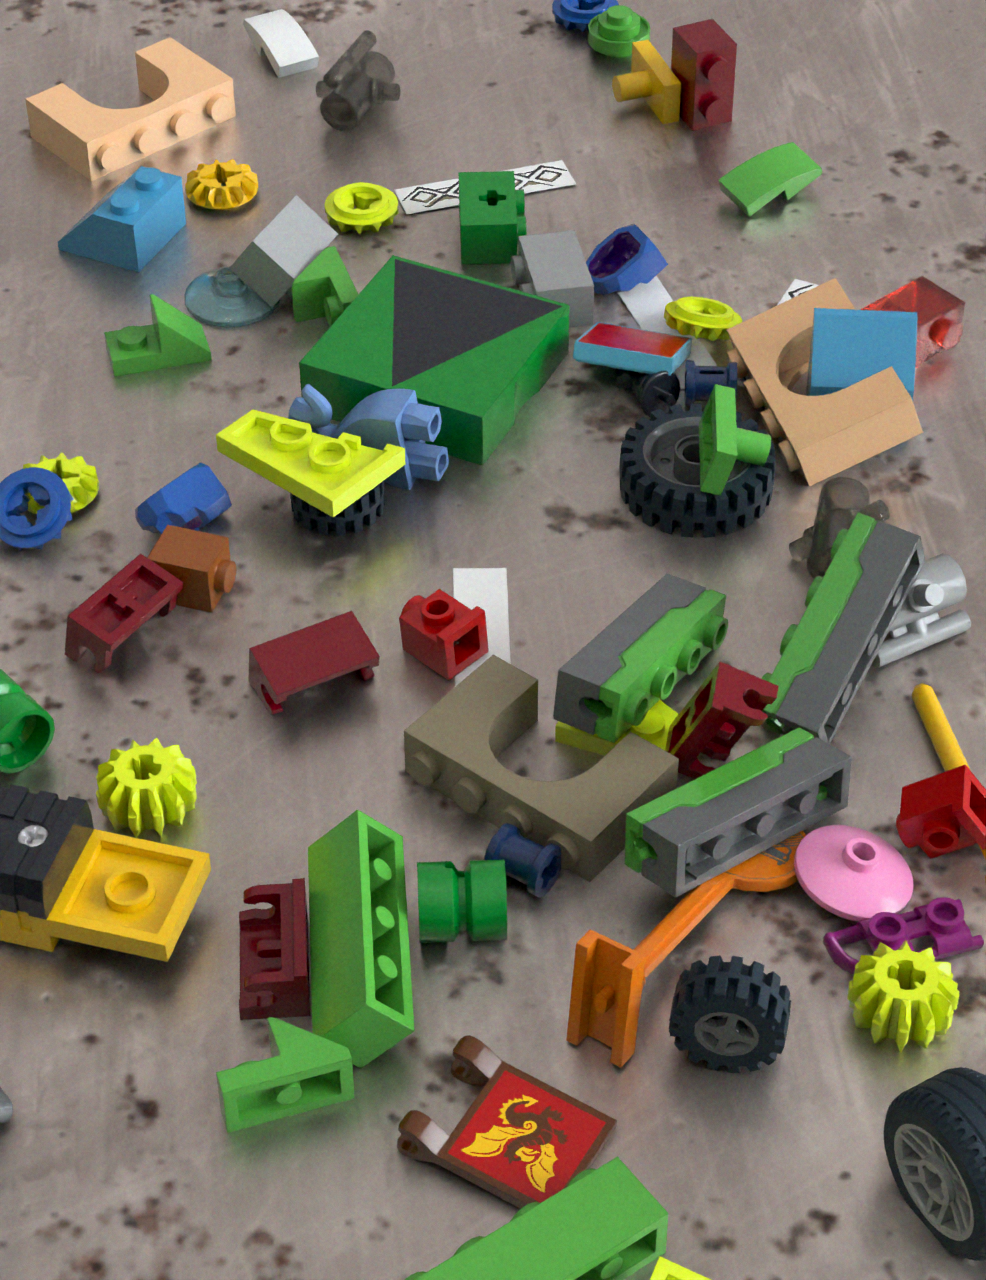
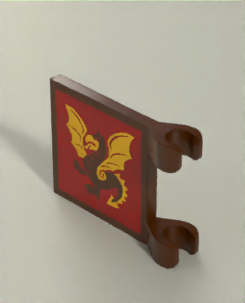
(516, 1135)

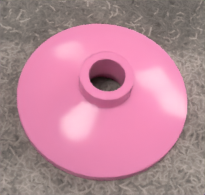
(852, 872)

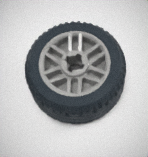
(940, 1157)

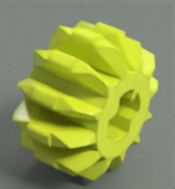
(146, 787)
(903, 995)

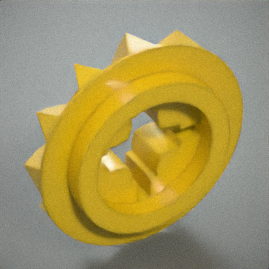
(205, 187)

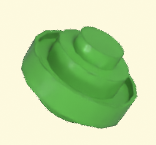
(616, 30)

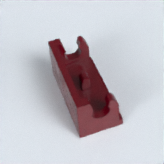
(120, 610)
(310, 658)
(718, 717)
(274, 952)

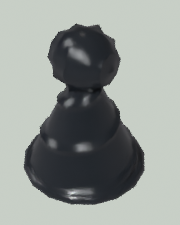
(652, 390)

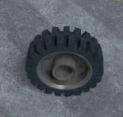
(663, 477)

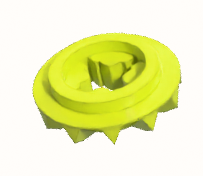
(374, 206)
(701, 317)
(77, 476)

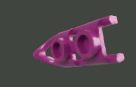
(939, 919)

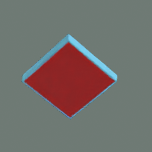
(632, 349)

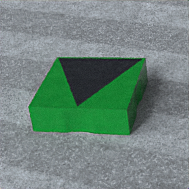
(451, 340)

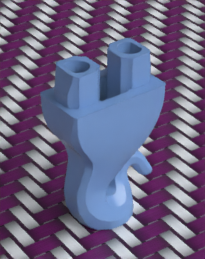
(380, 420)

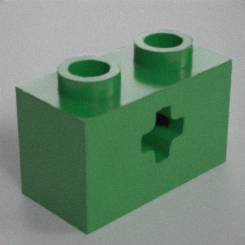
(490, 217)

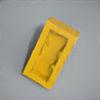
(650, 80)

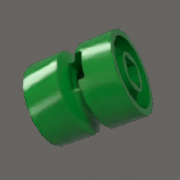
(24, 727)
(462, 900)

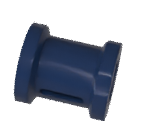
(701, 380)
(526, 859)

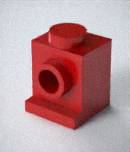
(433, 625)
(943, 813)

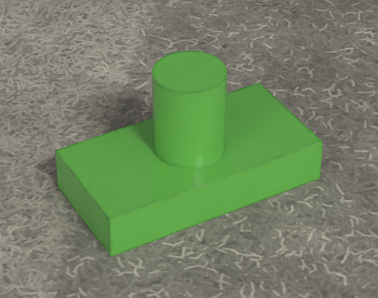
(724, 443)

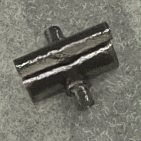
(356, 84)
(836, 509)

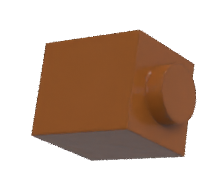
(199, 562)

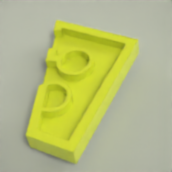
(306, 464)

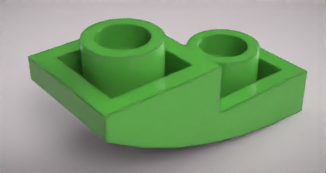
(768, 174)

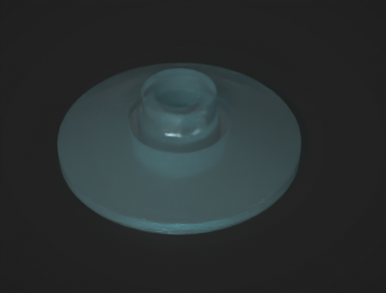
(225, 300)

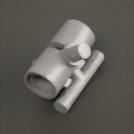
(918, 622)

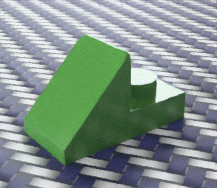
(323, 288)
(167, 343)
(298, 1078)

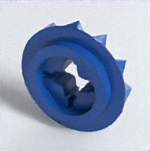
(578, 13)
(47, 491)

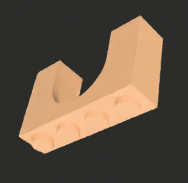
(99, 140)
(826, 430)

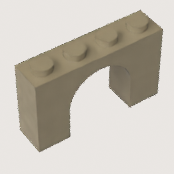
(585, 815)

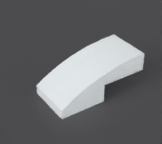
(282, 42)

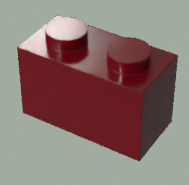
(705, 66)

